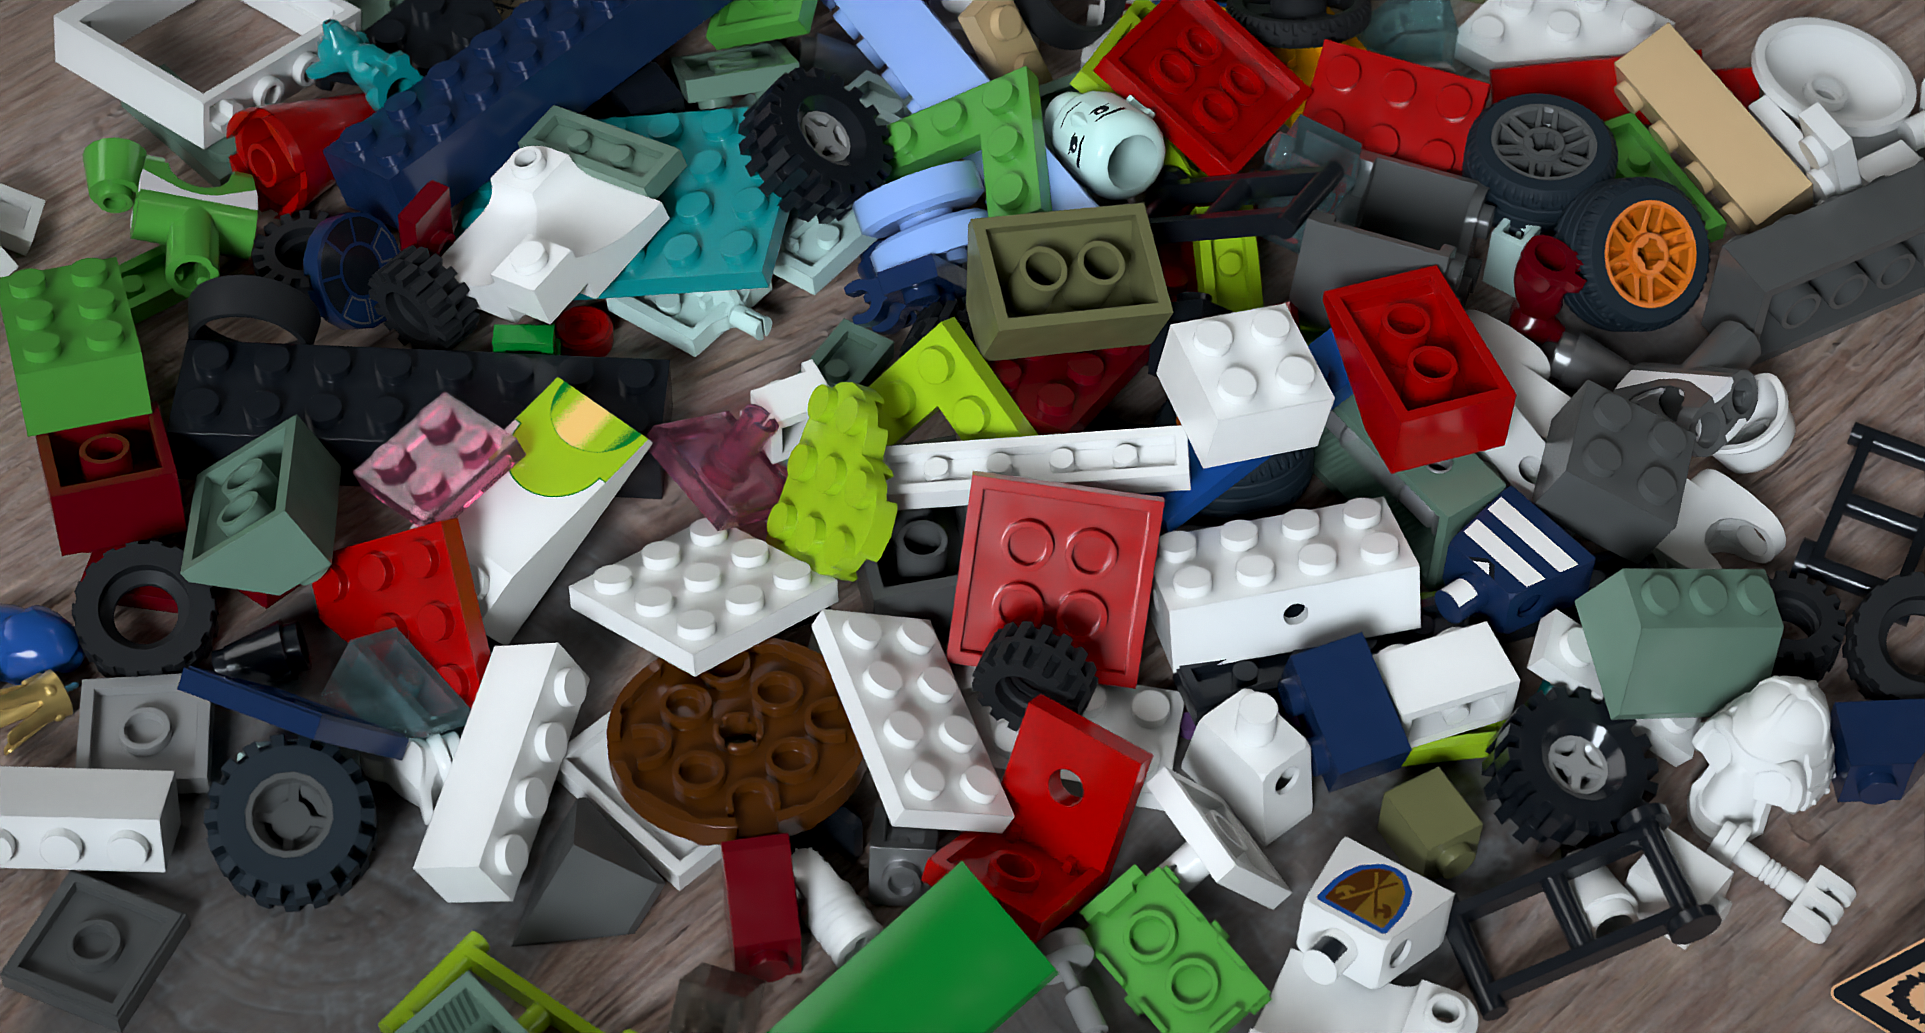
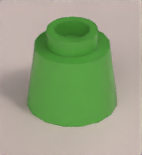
(113, 172)

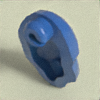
(35, 642)

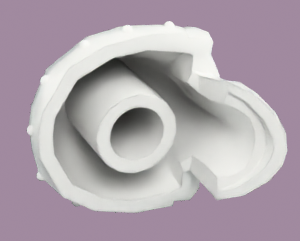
(1761, 754)

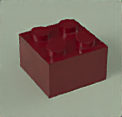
(111, 483)

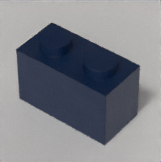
(1344, 712)

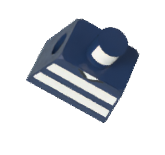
(1512, 566)

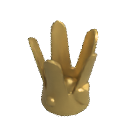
(38, 702)

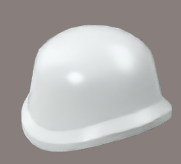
(1766, 433)

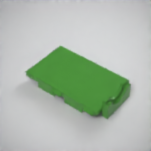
(1170, 956)

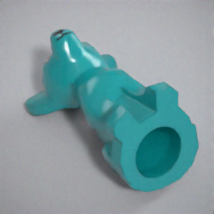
(370, 67)

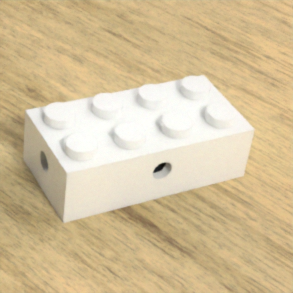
(1283, 583)

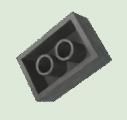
(918, 565)

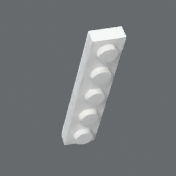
(1111, 460)

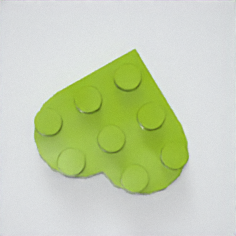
(836, 485)

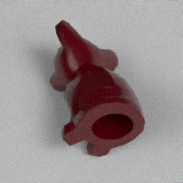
(1540, 280)

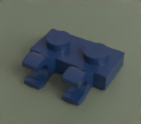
(906, 289)

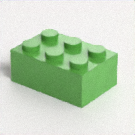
(73, 346)

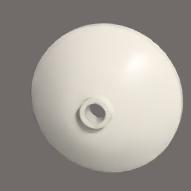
(1840, 68)

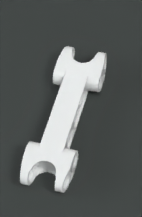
(1714, 509)

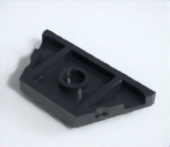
(425, 32)

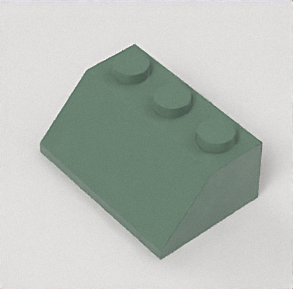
(265, 514)
(1680, 639)

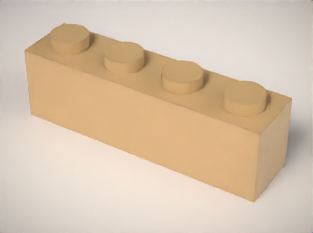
(1710, 132)

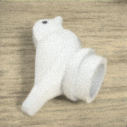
(419, 774)

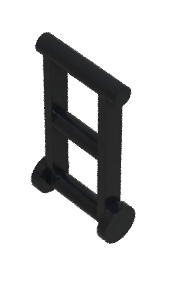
(1228, 194)
(1812, 554)
(1638, 831)

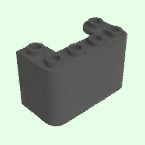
(1391, 224)

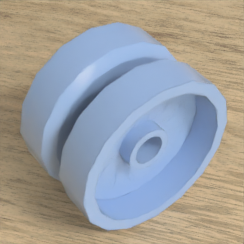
(922, 214)

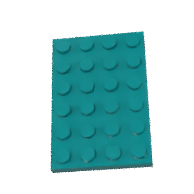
(719, 221)

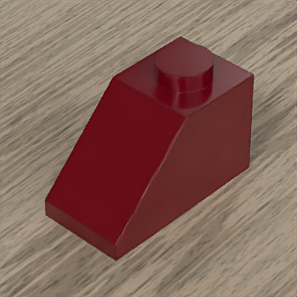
(761, 907)

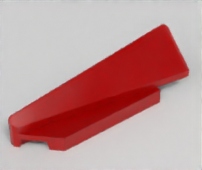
(1593, 84)

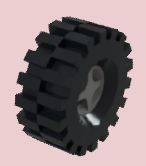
(815, 145)
(1599, 765)

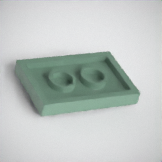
(719, 74)

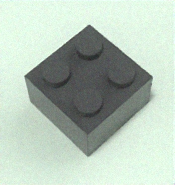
(1613, 472)

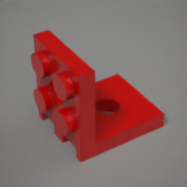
(1058, 843)

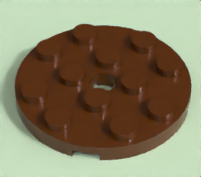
(683, 779)

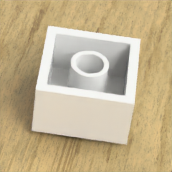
(1244, 385)

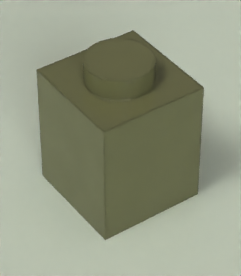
(1430, 826)

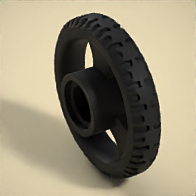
(1300, 22)

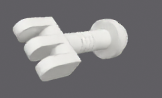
(1815, 903)

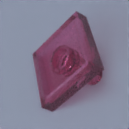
(722, 464)

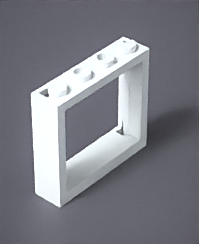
(89, 46)

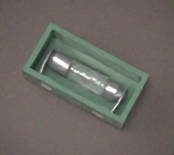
(1427, 501)

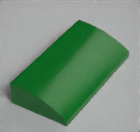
(936, 969)

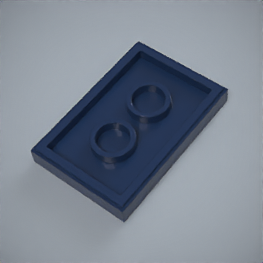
(293, 713)

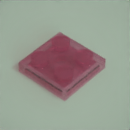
(439, 462)

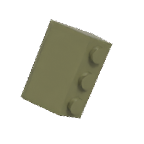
(1064, 282)

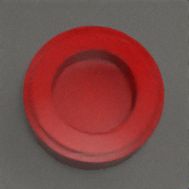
(584, 332)

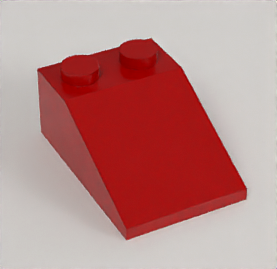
(1419, 369)

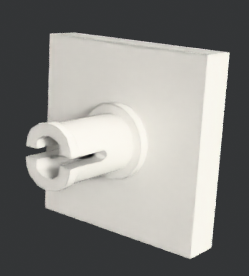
(1214, 842)

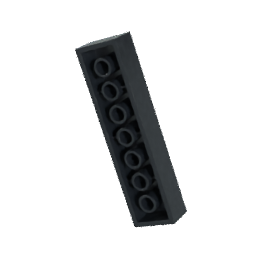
(367, 394)

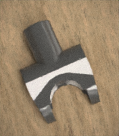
(1707, 393)

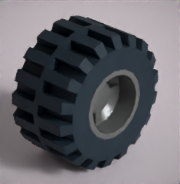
(291, 823)

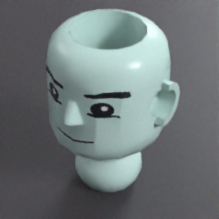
(1106, 142)

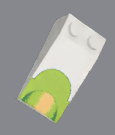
(546, 503)

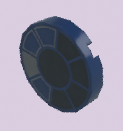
(341, 261)

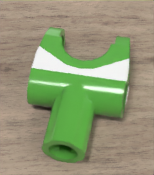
(194, 222)

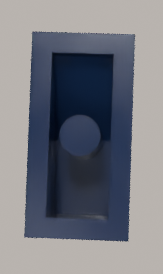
(1877, 749)

